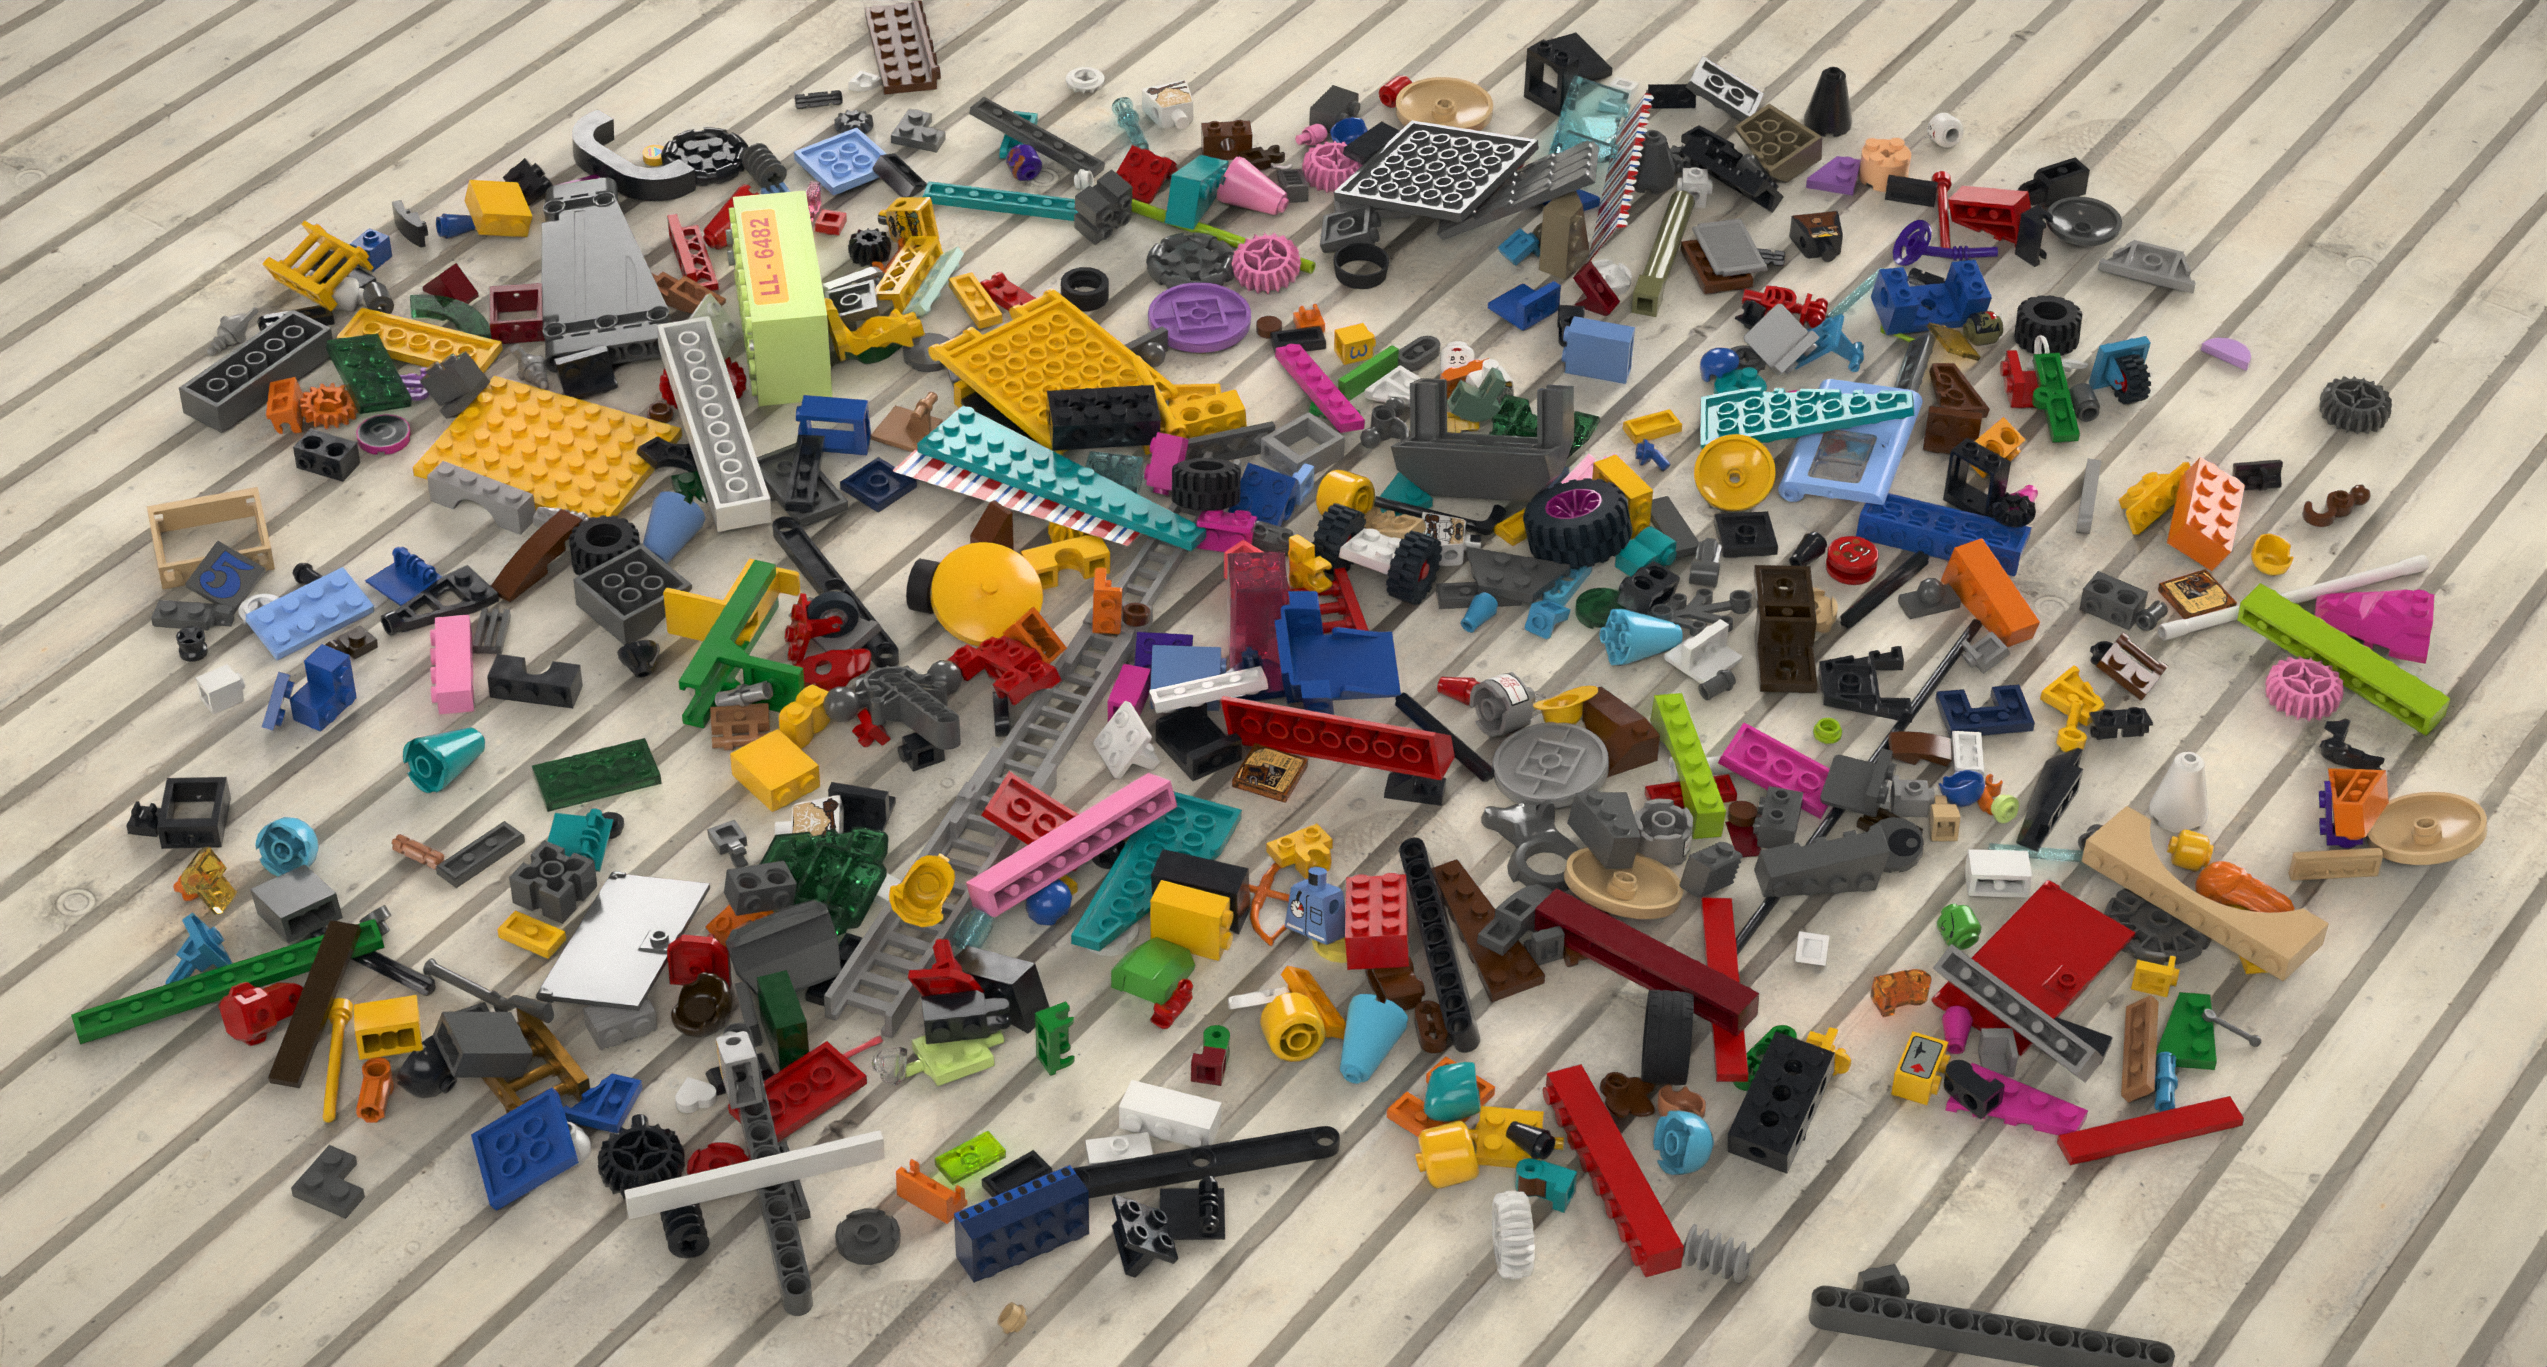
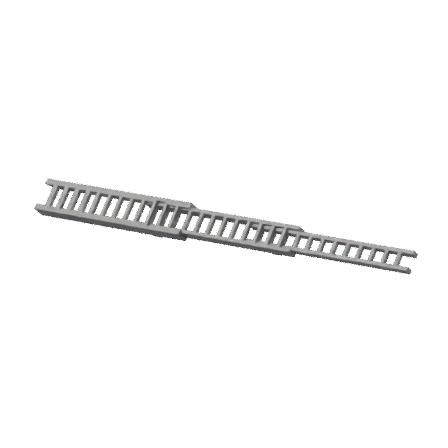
(986, 779)

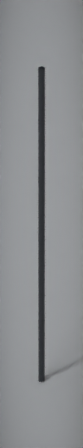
(1835, 813)

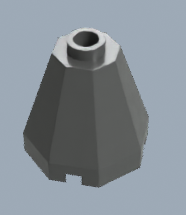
(1656, 164)

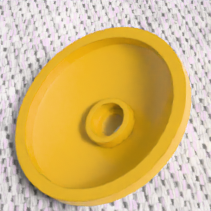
(1734, 457)

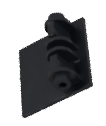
(1195, 1211)

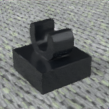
(143, 820)

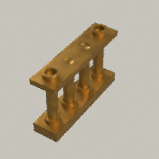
(557, 1061)

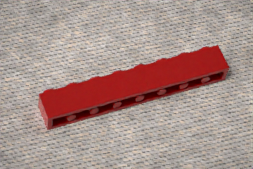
(1613, 1171)

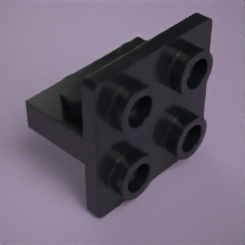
(586, 373)
(863, 806)
(1141, 1235)

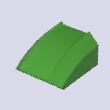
(1152, 970)

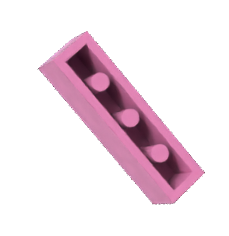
(453, 664)

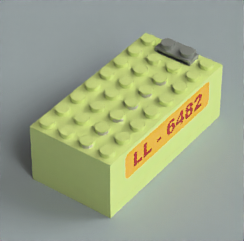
(780, 297)

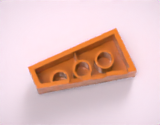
(1990, 593)

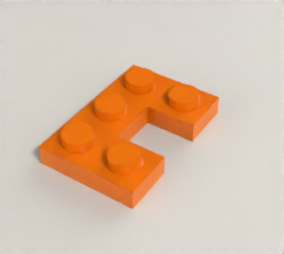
(1409, 1111)

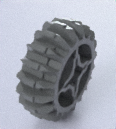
(2355, 405)

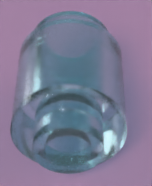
(973, 929)

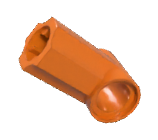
(375, 1089)

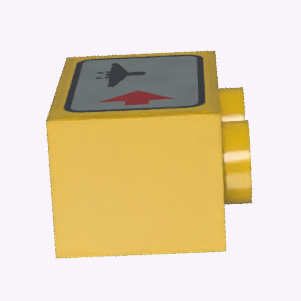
(1920, 1068)

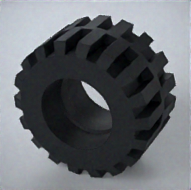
(2052, 318)
(1206, 484)
(600, 541)

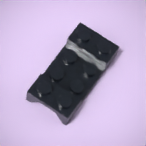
(1752, 185)

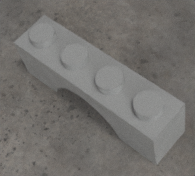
(508, 505)

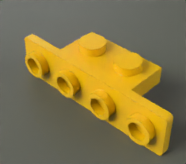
(2151, 497)

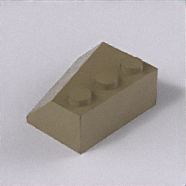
(1780, 142)
(1563, 236)

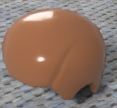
(1680, 1101)

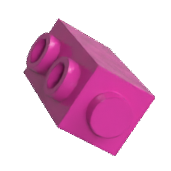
(1166, 452)
(1131, 686)

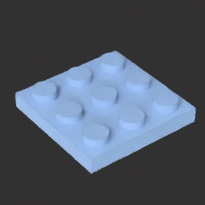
(841, 161)

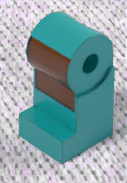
(1546, 1181)

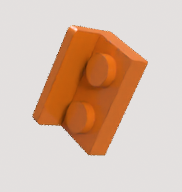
(1106, 605)

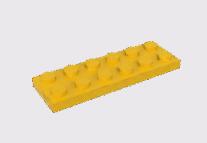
(419, 341)

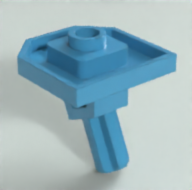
(199, 950)

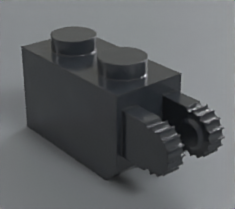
(2057, 182)
(963, 1016)

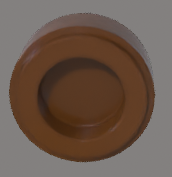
(1268, 324)
(1136, 614)
(1742, 813)

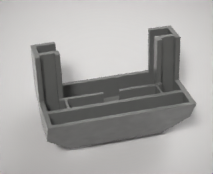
(1483, 463)

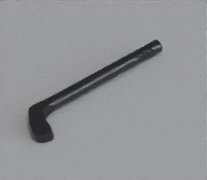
(1483, 527)

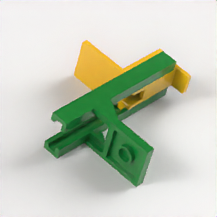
(729, 635)

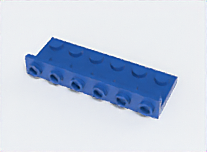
(1939, 529)

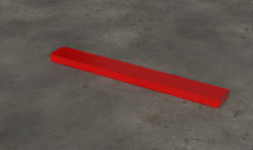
(1721, 956)

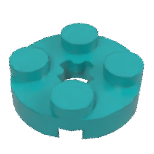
(1738, 380)

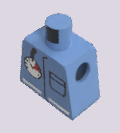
(1316, 908)

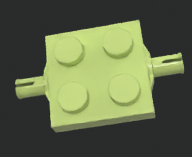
(953, 1059)

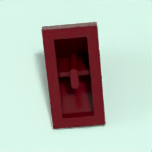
(452, 284)

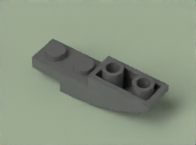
(1513, 918)

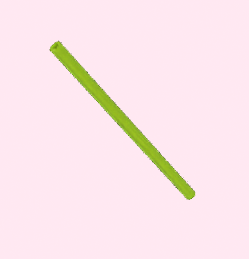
(1230, 238)

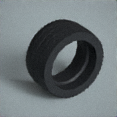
(1667, 1037)

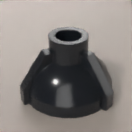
(639, 656)

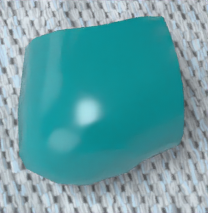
(1452, 1093)

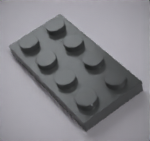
(776, 474)

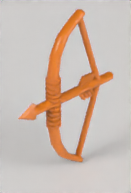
(1261, 892)

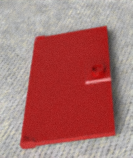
(2045, 955)

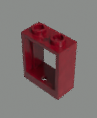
(503, 300)

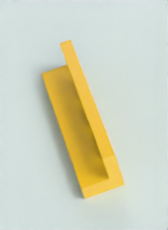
(914, 270)

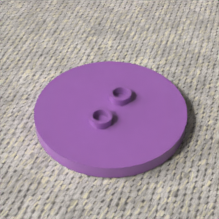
(1200, 317)

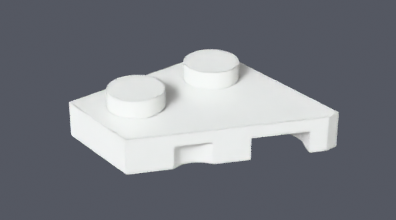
(1392, 385)

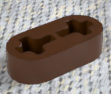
(1435, 1026)

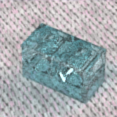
(1118, 468)

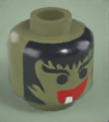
(1983, 328)

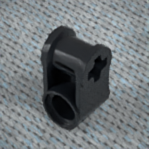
(1565, 317)

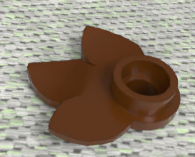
(1627, 1095)

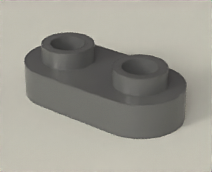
(1419, 353)

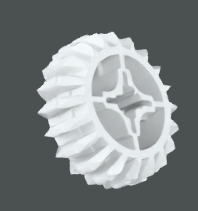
(1513, 1234)

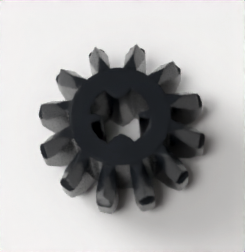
(869, 247)

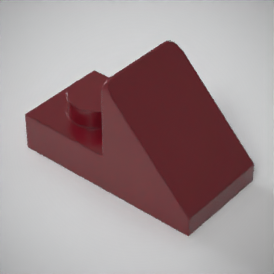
(1596, 294)

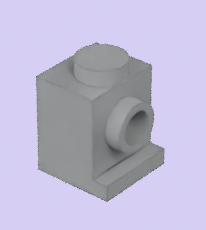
(1910, 797)

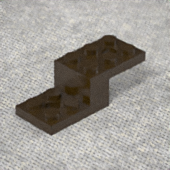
(1785, 629)

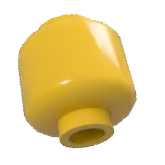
(2190, 850)

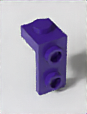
(2325, 824)

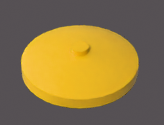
(983, 591)

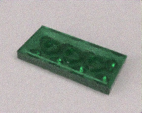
(368, 373)
(596, 774)

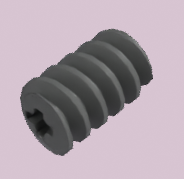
(763, 165)

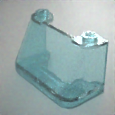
(1590, 114)

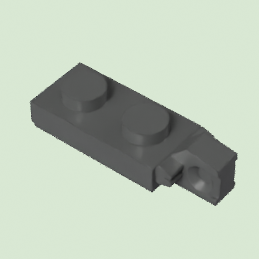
(186, 614)

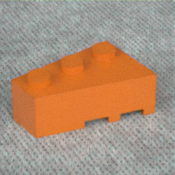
(2357, 800)

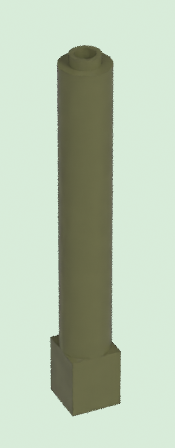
(1651, 284)

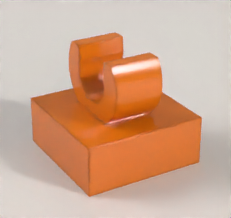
(1308, 318)

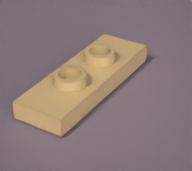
(2335, 864)

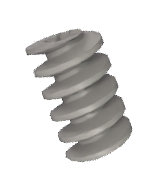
(1717, 1255)

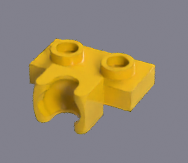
(1304, 568)
(1304, 848)

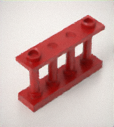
(1345, 604)

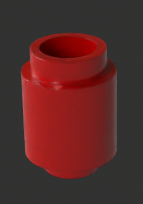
(1390, 91)

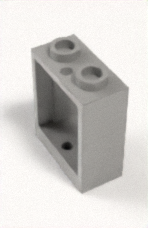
(1287, 462)

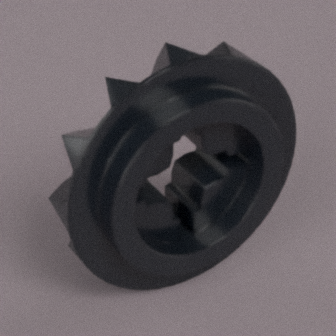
(2014, 517)

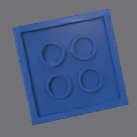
(524, 1148)

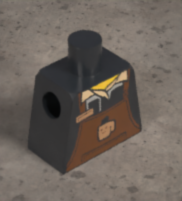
(1817, 234)

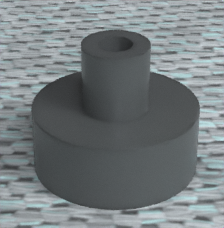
(380, 915)

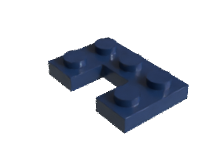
(2007, 715)

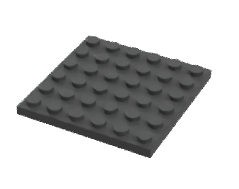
(1436, 171)

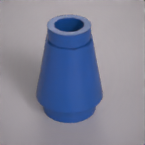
(452, 225)

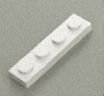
(1208, 689)

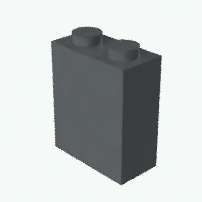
(296, 903)
(482, 1044)

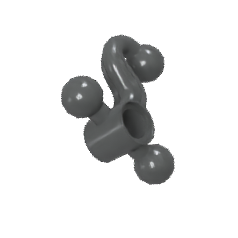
(1385, 424)

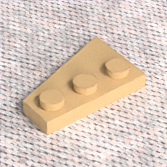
(1391, 525)

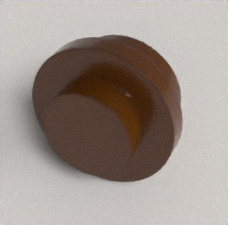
(660, 412)

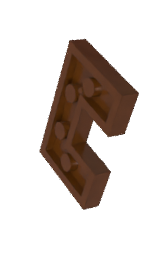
(1705, 274)

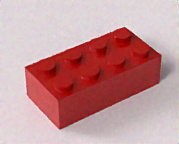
(1376, 921)

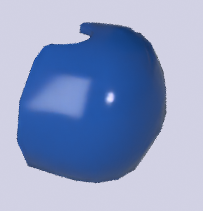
(1348, 130)
(1718, 362)
(1963, 787)
(1049, 903)

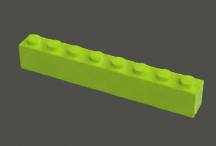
(2357, 664)

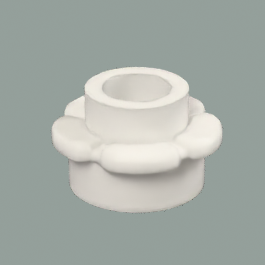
(1083, 179)

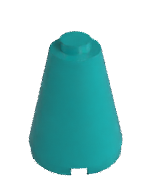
(441, 757)

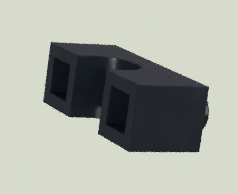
(555, 687)

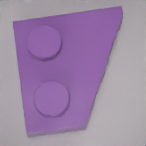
(1836, 176)

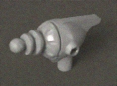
(231, 331)
(531, 367)

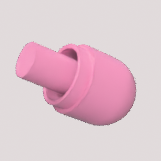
(1312, 135)

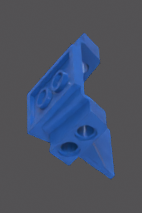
(1332, 665)

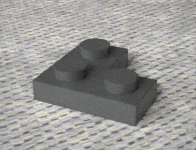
(915, 132)
(325, 1184)

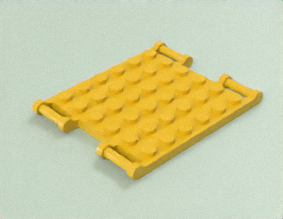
(1041, 351)

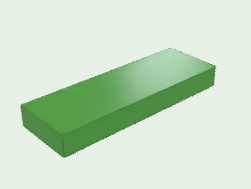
(1368, 373)

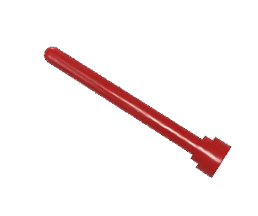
(1944, 184)

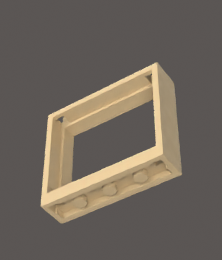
(201, 512)

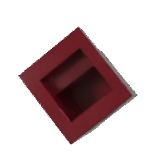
(1212, 1063)

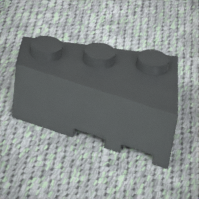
(1606, 827)

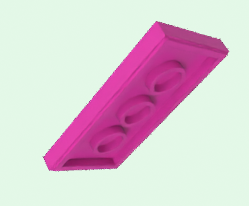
(1776, 765)

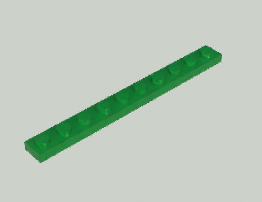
(209, 986)

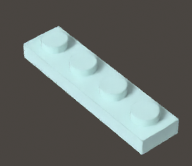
(935, 280)

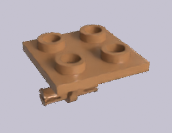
(906, 427)

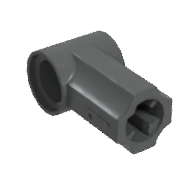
(1706, 563)

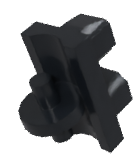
(2259, 474)

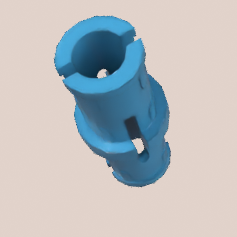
(2165, 1081)

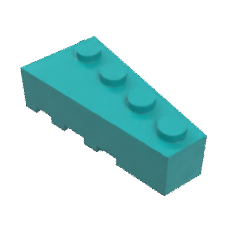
(1194, 190)

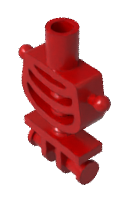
(1810, 311)

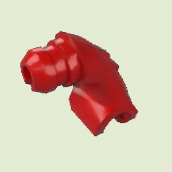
(1167, 1013)

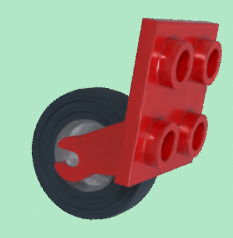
(826, 616)

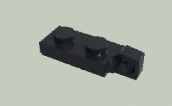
(1731, 155)

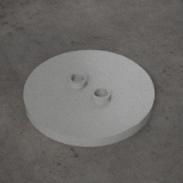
(1550, 764)

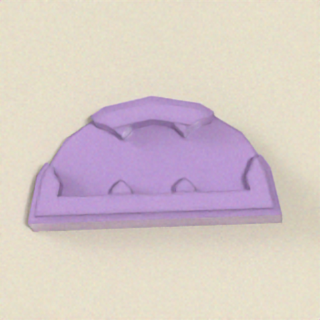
(2228, 351)

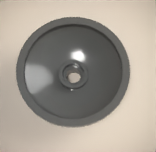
(2084, 221)

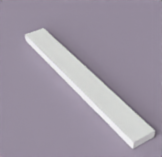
(754, 1174)

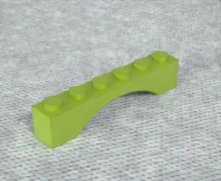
(1699, 791)

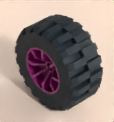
(1578, 523)

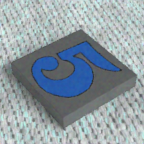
(225, 576)

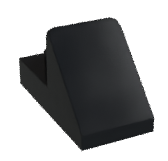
(1415, 789)

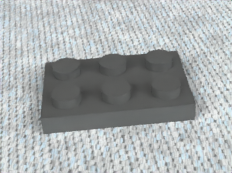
(1724, 90)

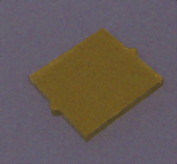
(1953, 341)

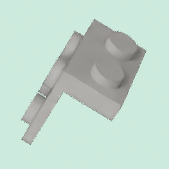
(1780, 340)

